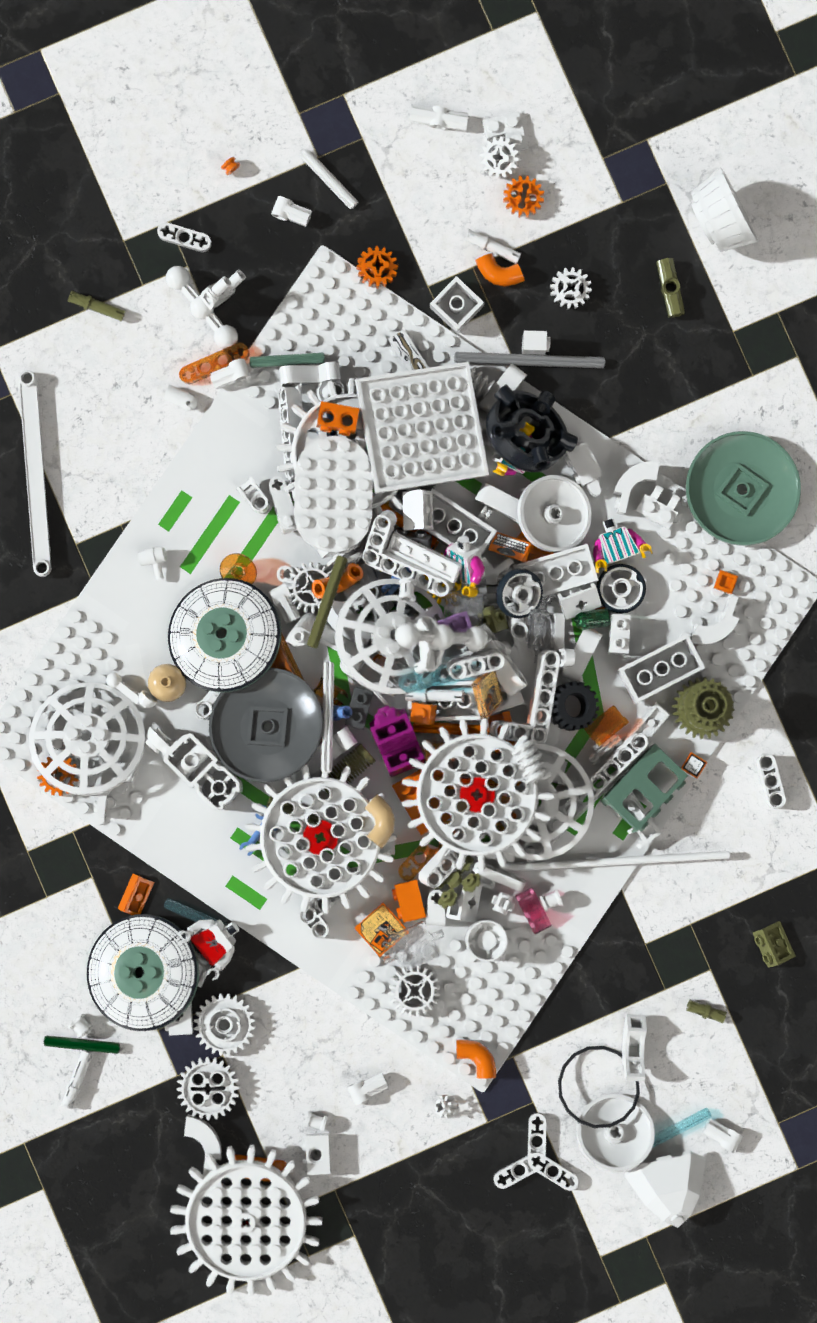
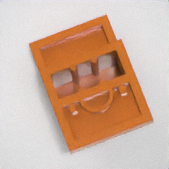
(410, 793)

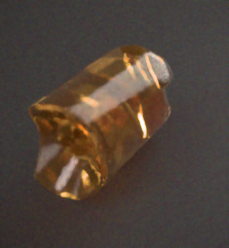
(337, 690)

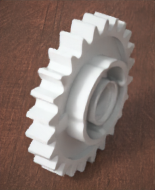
(211, 1031)

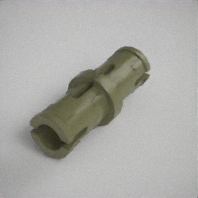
(706, 1011)

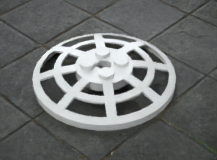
(380, 636)
(91, 748)
(551, 806)

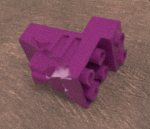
(395, 740)

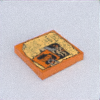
(378, 927)

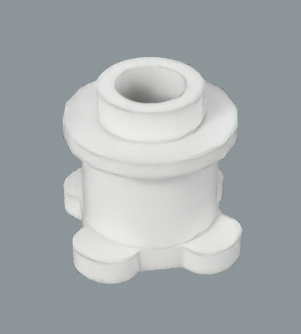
(81, 1026)

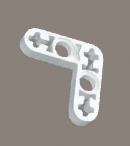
(557, 633)

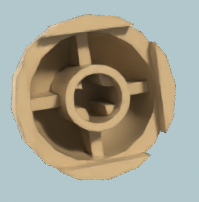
(166, 683)

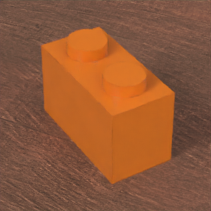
(409, 901)

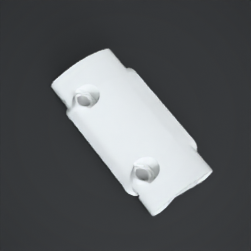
(295, 383)

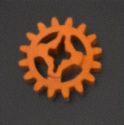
(369, 267)
(62, 779)

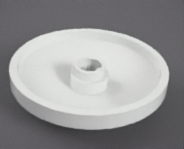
(554, 513)
(621, 1145)

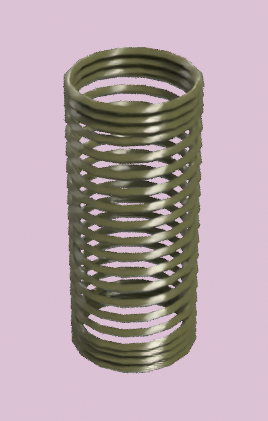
(355, 764)

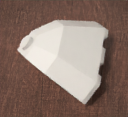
(669, 1185)

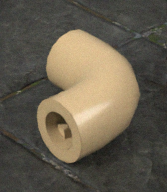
(383, 821)

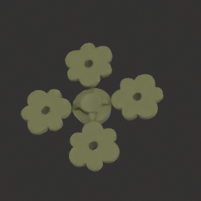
(454, 880)

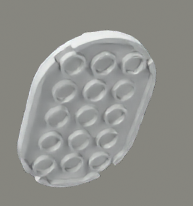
(333, 494)

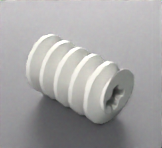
(479, 384)
(529, 761)

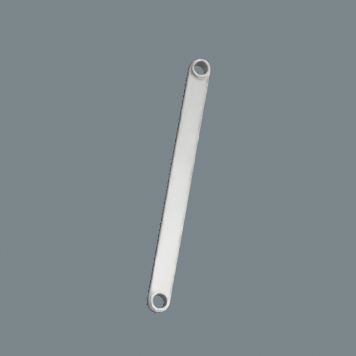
(35, 473)

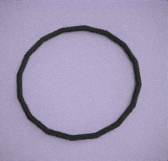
(564, 1103)

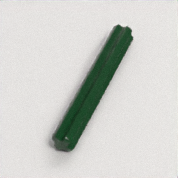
(81, 1044)

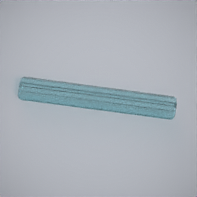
(186, 911)
(681, 1126)

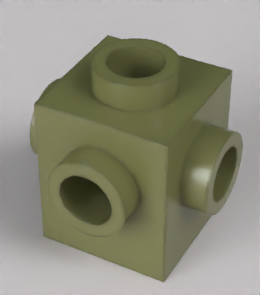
(495, 619)

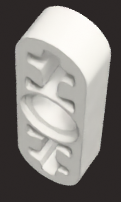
(169, 238)
(501, 877)

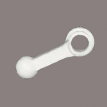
(145, 698)

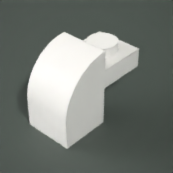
(493, 574)

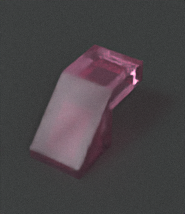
(533, 910)

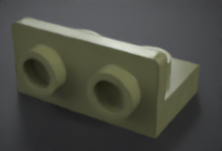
(773, 944)

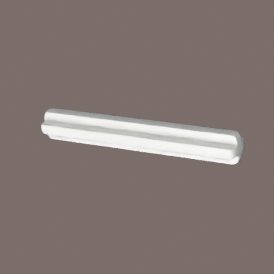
(329, 179)

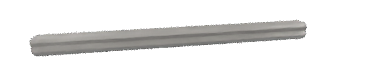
(529, 360)

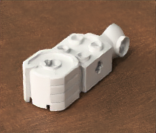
(197, 767)

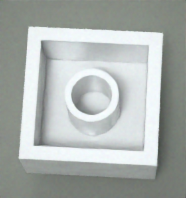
(456, 304)

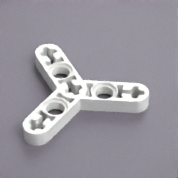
(528, 1163)

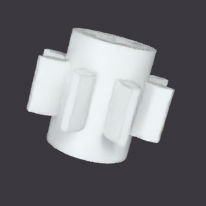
(502, 903)
(447, 1106)

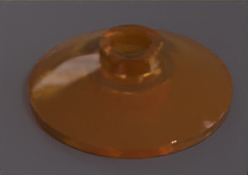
(230, 565)

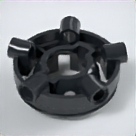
(547, 424)

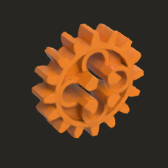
(513, 202)

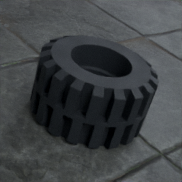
(587, 702)

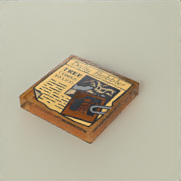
(487, 694)

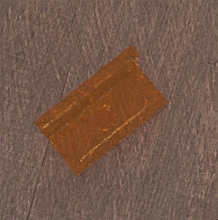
(606, 725)

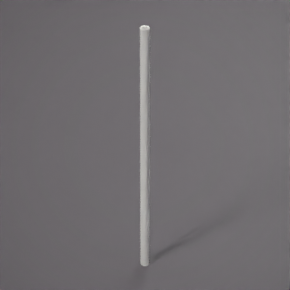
(615, 861)

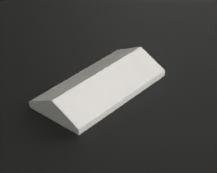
(562, 570)

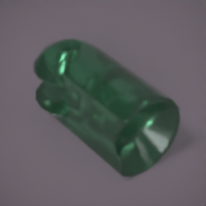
(592, 619)

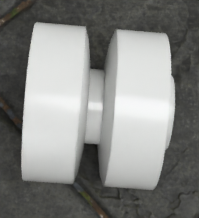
(486, 940)

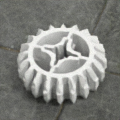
(302, 591)
(402, 1002)

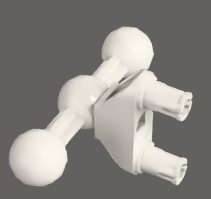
(210, 298)
(435, 639)

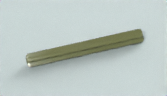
(327, 602)

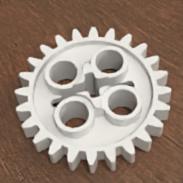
(207, 1070)

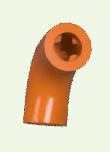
(499, 275)
(352, 574)
(479, 1055)

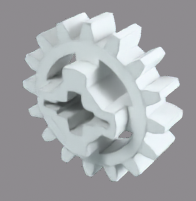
(501, 149)
(565, 281)

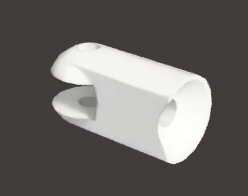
(181, 398)

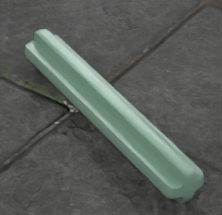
(286, 360)

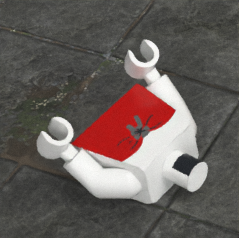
(213, 941)

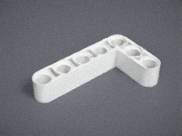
(399, 568)
(536, 705)

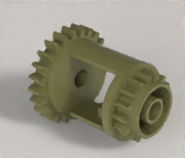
(692, 709)

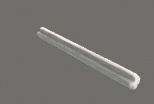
(328, 699)

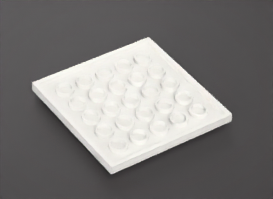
(421, 427)

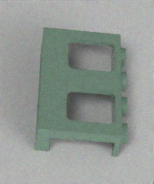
(638, 779)

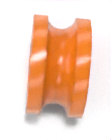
(230, 165)

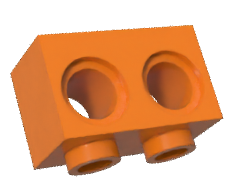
(338, 413)

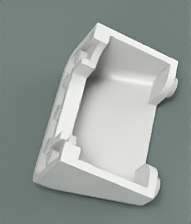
(300, 634)

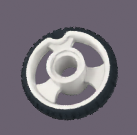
(606, 580)
(512, 590)

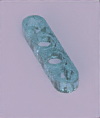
(435, 679)

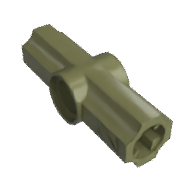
(668, 276)

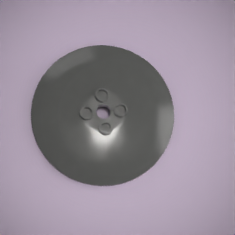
(239, 722)

